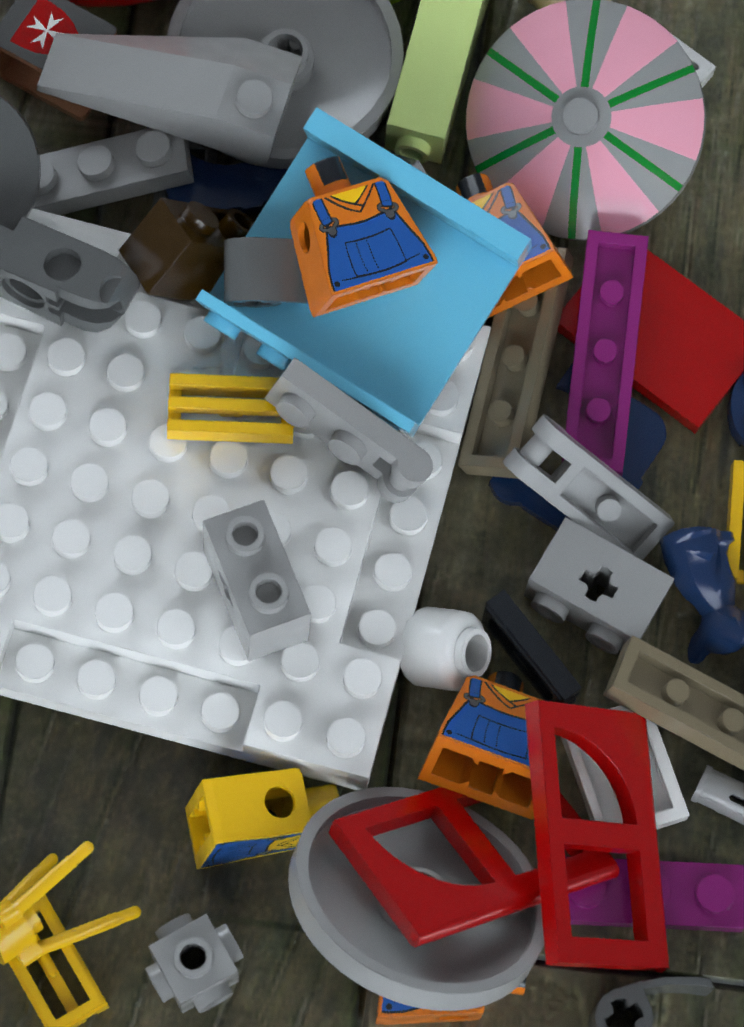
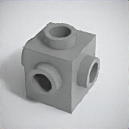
(198, 987)

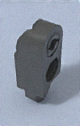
(63, 277)

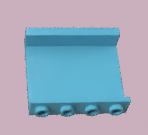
(401, 345)

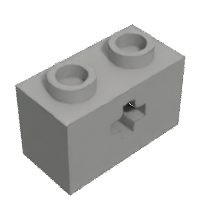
(573, 566)
(256, 580)

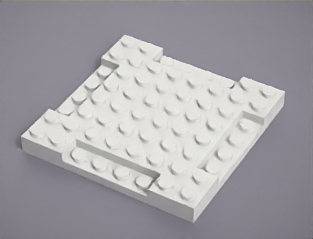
(107, 560)

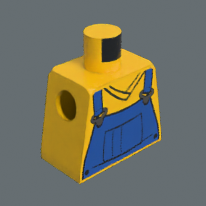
(232, 820)

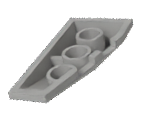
(193, 88)

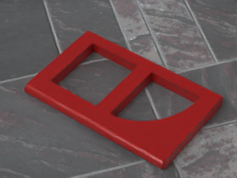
(621, 750)
(433, 908)

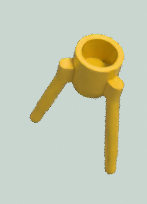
(21, 923)

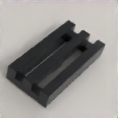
(529, 650)

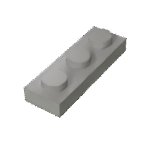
(112, 170)

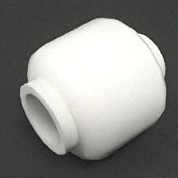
(444, 648)

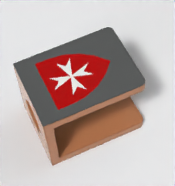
(27, 39)

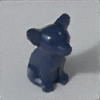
(705, 579)

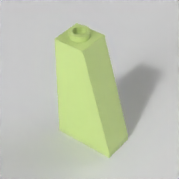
(433, 77)

